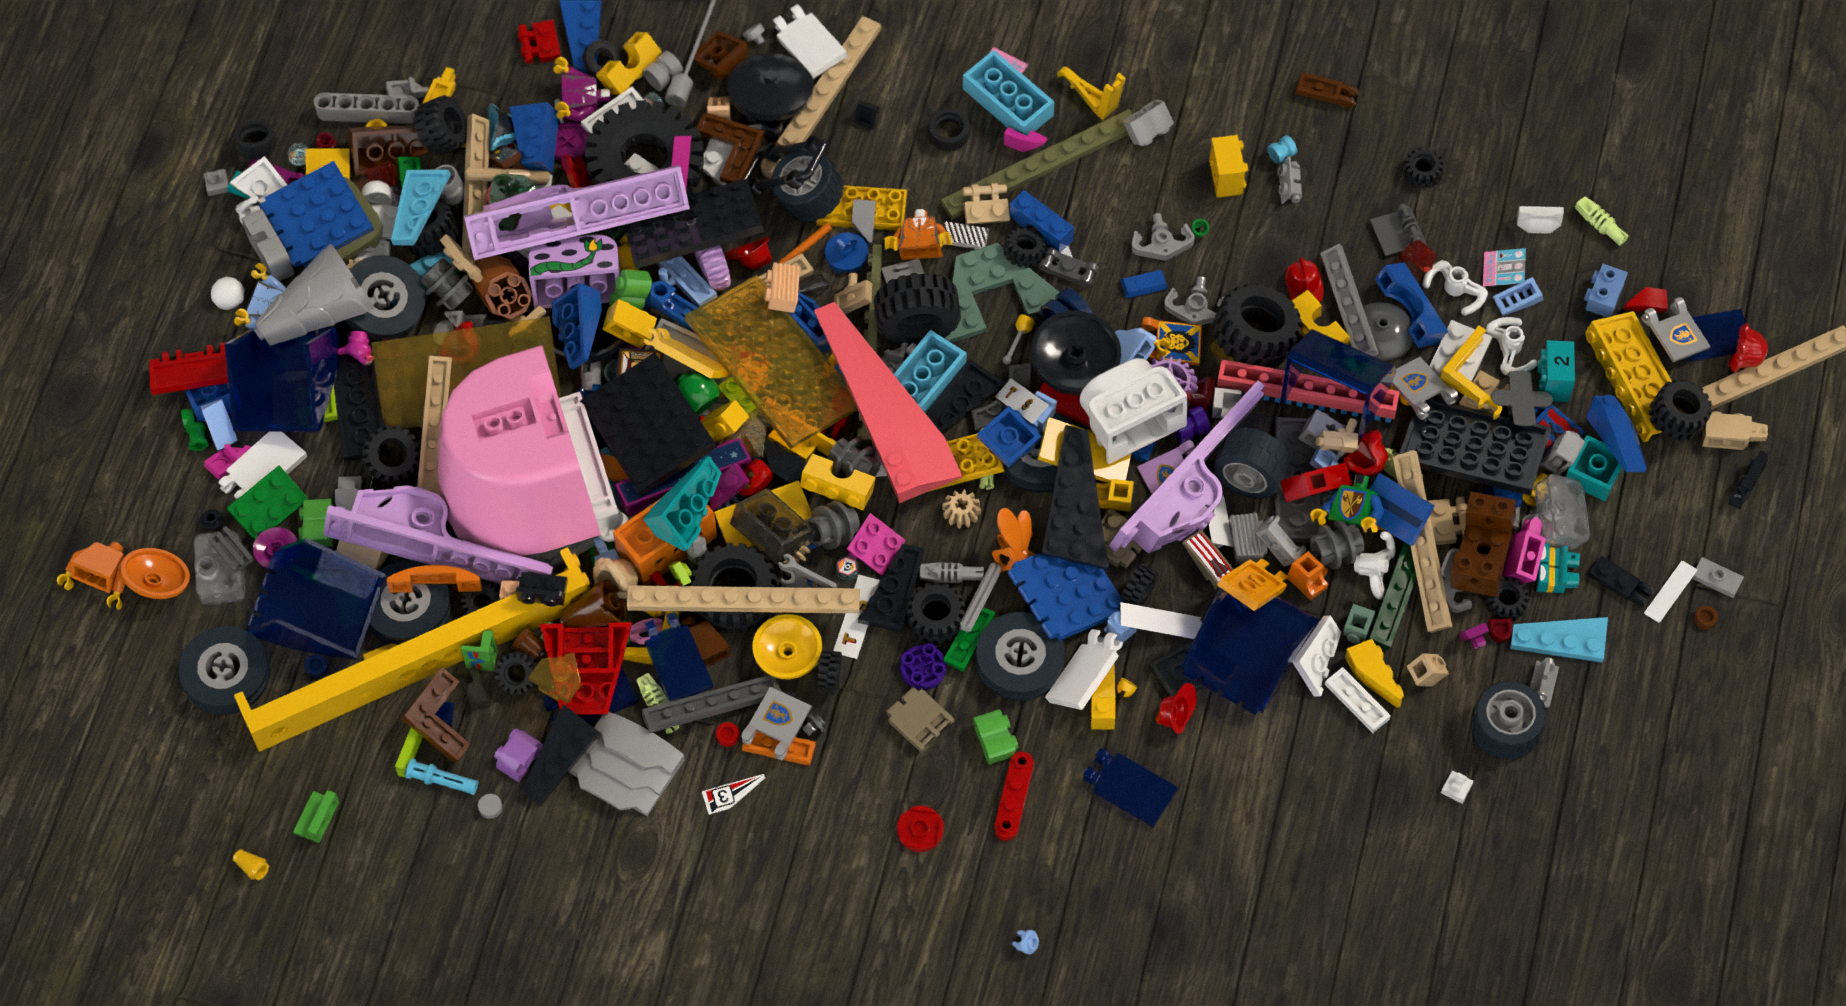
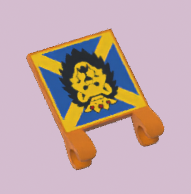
(1183, 340)

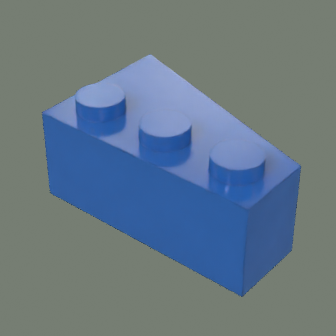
(807, 320)

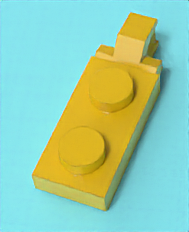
(442, 86)

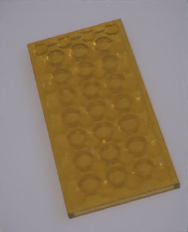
(403, 362)
(773, 362)

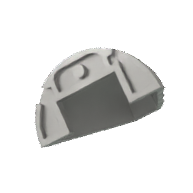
(314, 300)

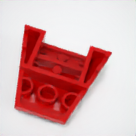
(598, 660)

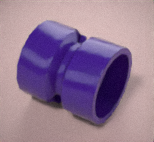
(1197, 424)

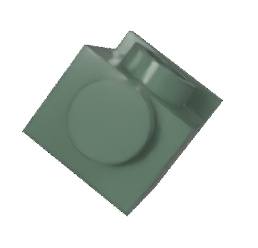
(1361, 618)

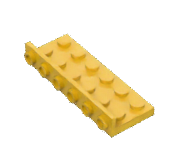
(1630, 366)

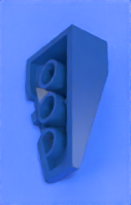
(577, 319)
(1617, 432)

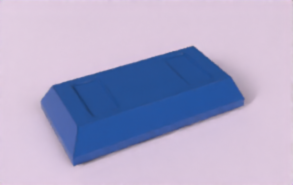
(1143, 284)

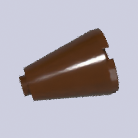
(595, 608)

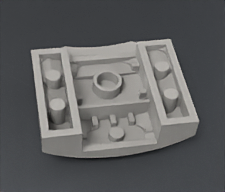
(627, 765)

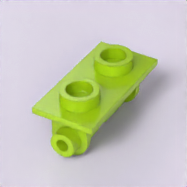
(733, 391)

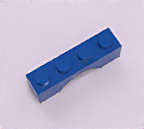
(1399, 283)

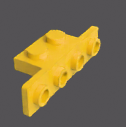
(805, 449)

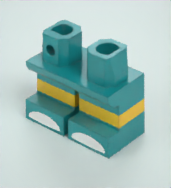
(1552, 571)

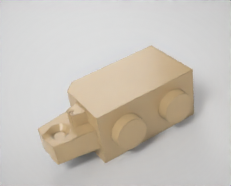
(1732, 431)

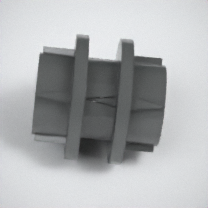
(446, 284)
(850, 456)
(833, 525)
(1337, 544)

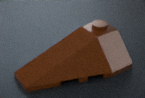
(377, 144)

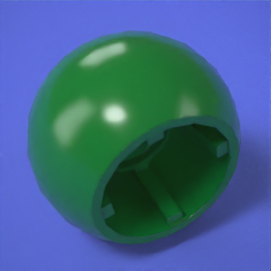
(698, 390)

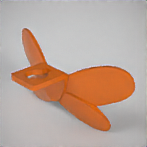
(1016, 534)

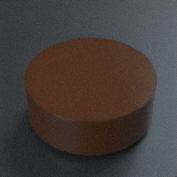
(1705, 617)

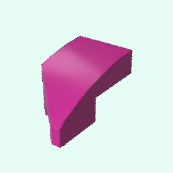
(1021, 142)
(224, 459)

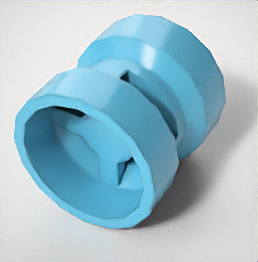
(1282, 149)

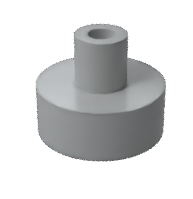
(754, 33)

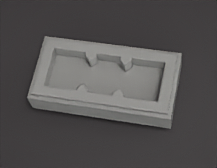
(1717, 577)

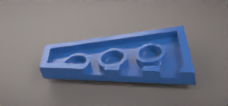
(582, 27)

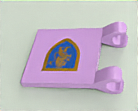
(1160, 468)

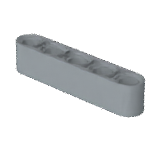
(357, 107)

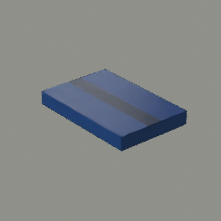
(1403, 510)

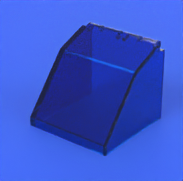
(1342, 365)
(283, 383)
(316, 600)
(1247, 649)

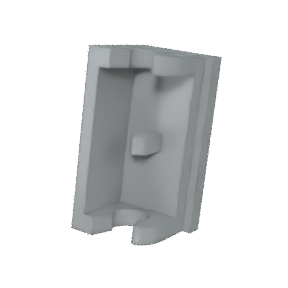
(1279, 541)

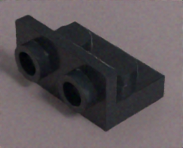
(542, 589)

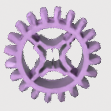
(714, 267)
(1186, 376)

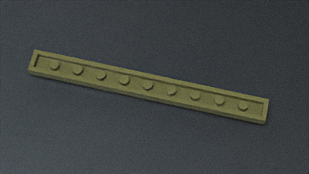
(1045, 161)
(871, 334)

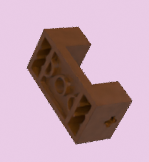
(1490, 525)

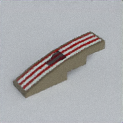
(1207, 557)

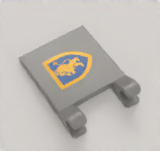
(1678, 333)
(1419, 383)
(803, 577)
(778, 718)

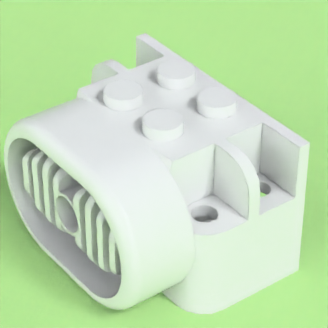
(1133, 407)

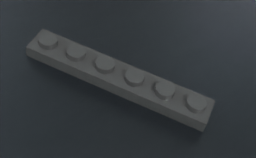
(708, 703)

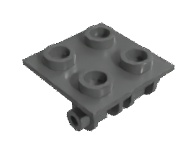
(1397, 230)

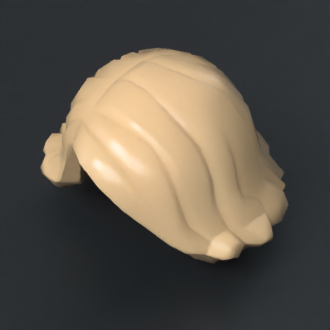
(618, 571)

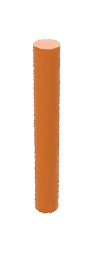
(806, 244)

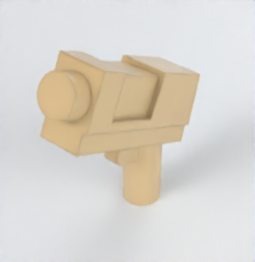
(1341, 440)

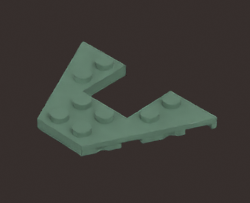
(987, 270)

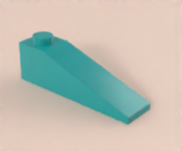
(681, 509)

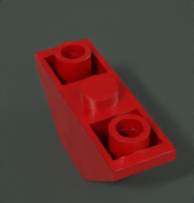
(1315, 482)

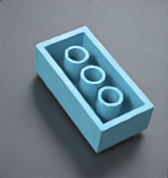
(1008, 94)
(930, 369)

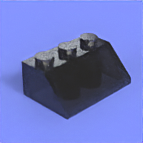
(771, 525)

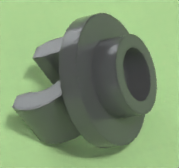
(815, 723)

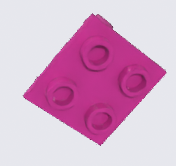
(875, 544)

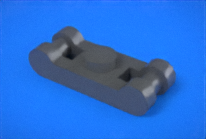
(1068, 267)

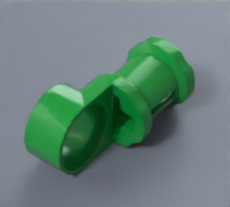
(195, 431)

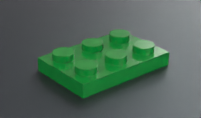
(267, 503)

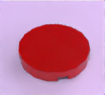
(920, 829)

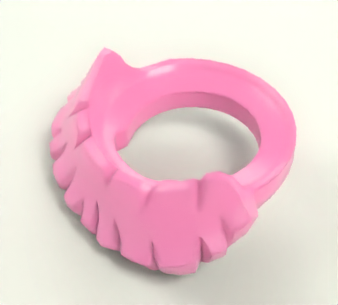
(639, 627)

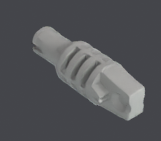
(950, 572)

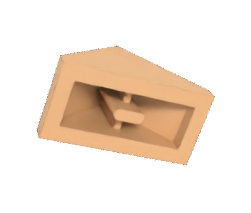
(720, 107)

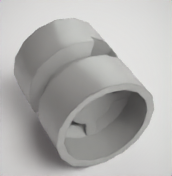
(660, 73)
(454, 188)

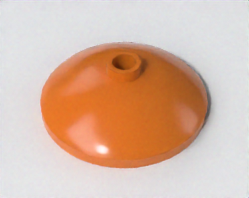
(154, 573)

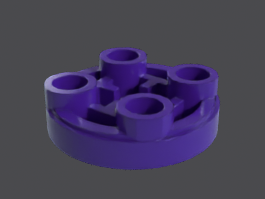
(923, 667)

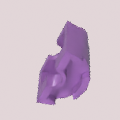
(517, 754)

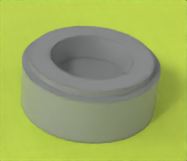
(490, 806)

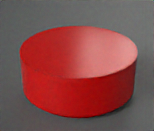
(727, 734)

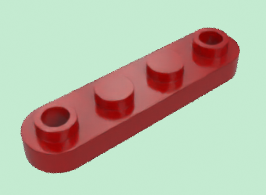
(1014, 796)

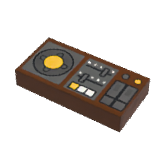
(504, 157)

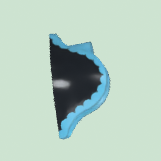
(501, 128)

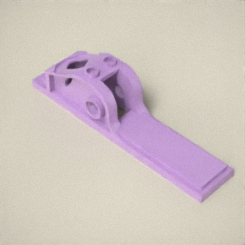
(591, 206)
(1189, 494)
(415, 529)

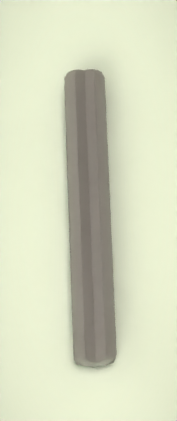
(980, 597)

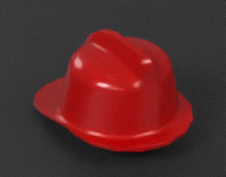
(751, 255)
(1302, 277)
(1177, 709)

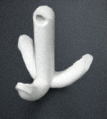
(244, 208)

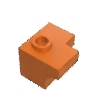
(1308, 575)

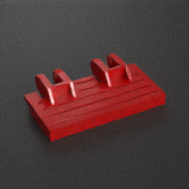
(188, 373)

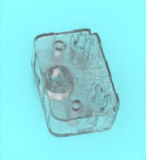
(1562, 511)
(215, 583)

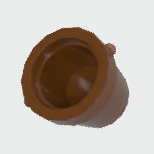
(529, 642)

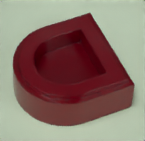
(1500, 629)

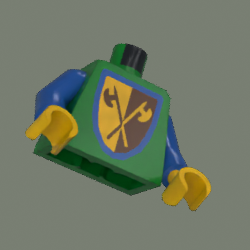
(1352, 506)

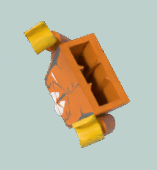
(919, 237)
(97, 567)

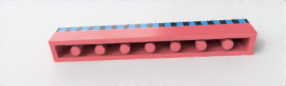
(1307, 392)

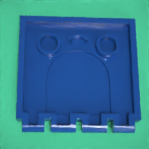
(315, 214)
(1065, 594)

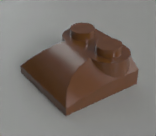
(721, 54)

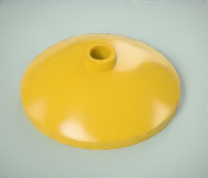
(785, 634)

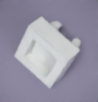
(1457, 786)

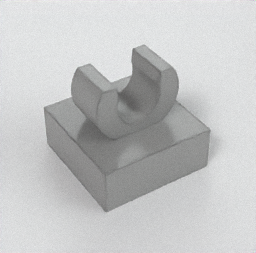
(216, 182)

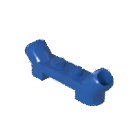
(664, 299)

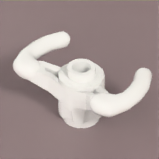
(1457, 284)
(1510, 342)
(1376, 565)

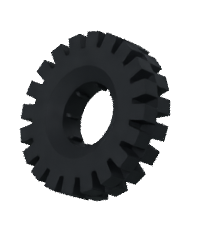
(636, 127)

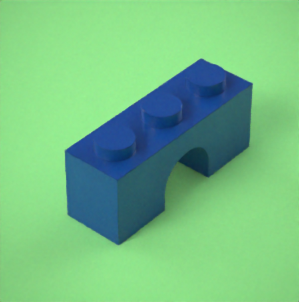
(1054, 229)

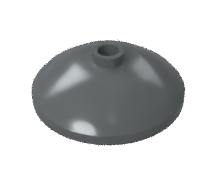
(1393, 339)

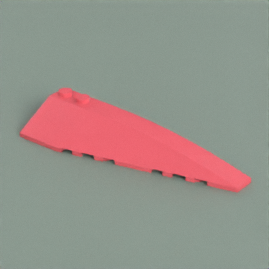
(901, 432)

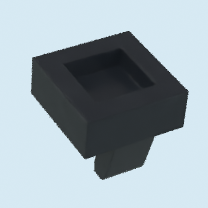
(866, 114)

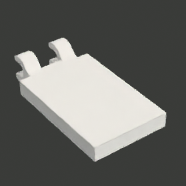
(809, 42)
(260, 460)
(1085, 671)

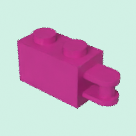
(1525, 552)

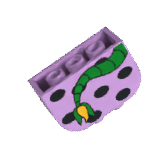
(570, 261)

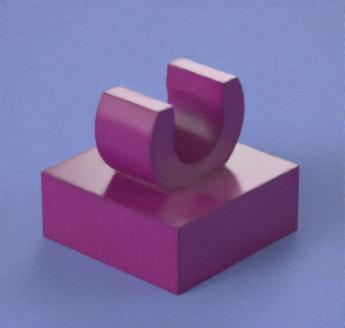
(1475, 636)

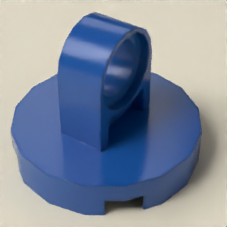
(846, 252)

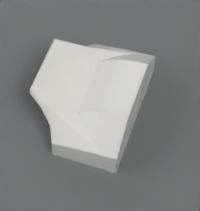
(1539, 218)

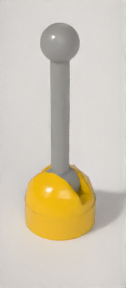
(1024, 325)

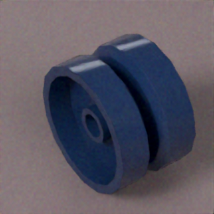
(1064, 301)

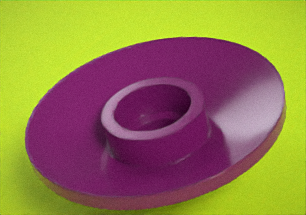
(268, 542)

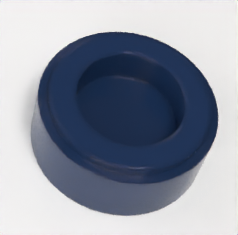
(316, 666)

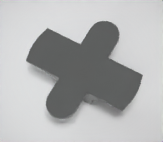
(1521, 398)

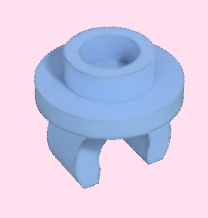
(1028, 943)

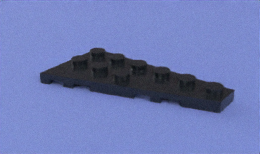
(1074, 515)

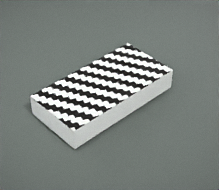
(967, 235)

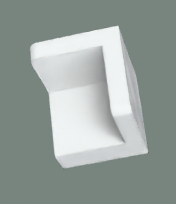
(1224, 401)

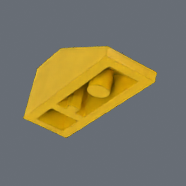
(1104, 703)

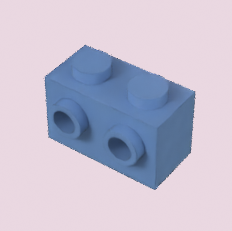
(1606, 290)

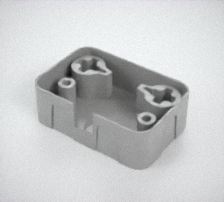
(267, 245)

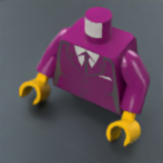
(579, 93)

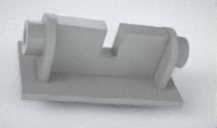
(1288, 173)
(1544, 679)

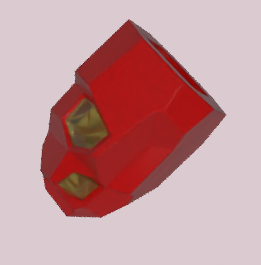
(759, 478)

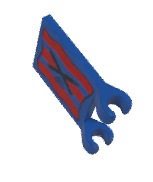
(1558, 422)

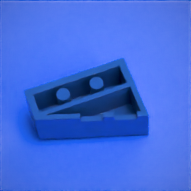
(536, 135)

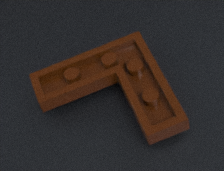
(743, 138)
(424, 721)

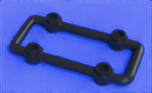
(794, 178)

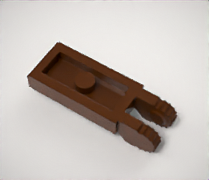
(1326, 90)

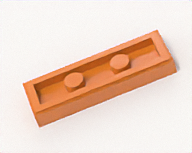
(800, 750)

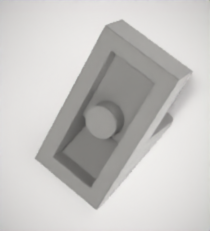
(347, 491)

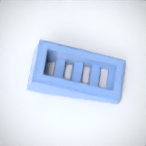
(1521, 304)

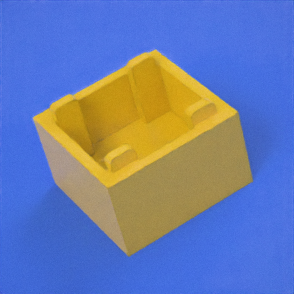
(1227, 166)

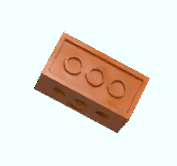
(649, 553)

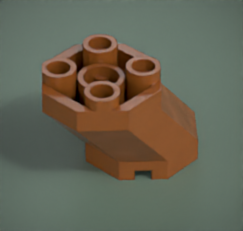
(502, 287)

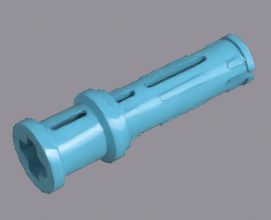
(430, 772)

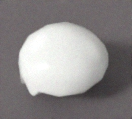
(377, 192)
(227, 293)
(609, 524)

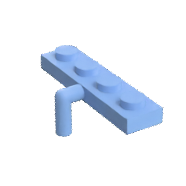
(686, 279)

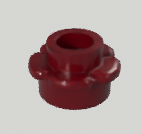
(325, 138)

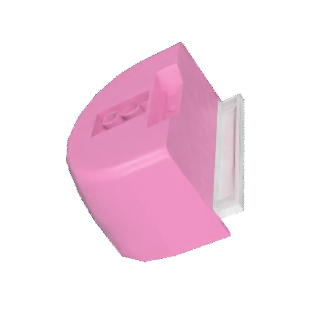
(520, 460)

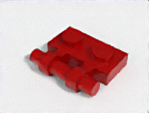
(546, 41)

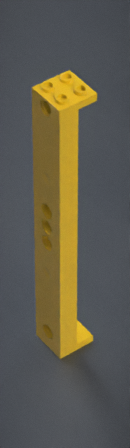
(402, 664)

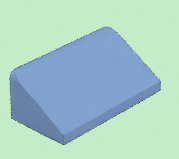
(219, 424)

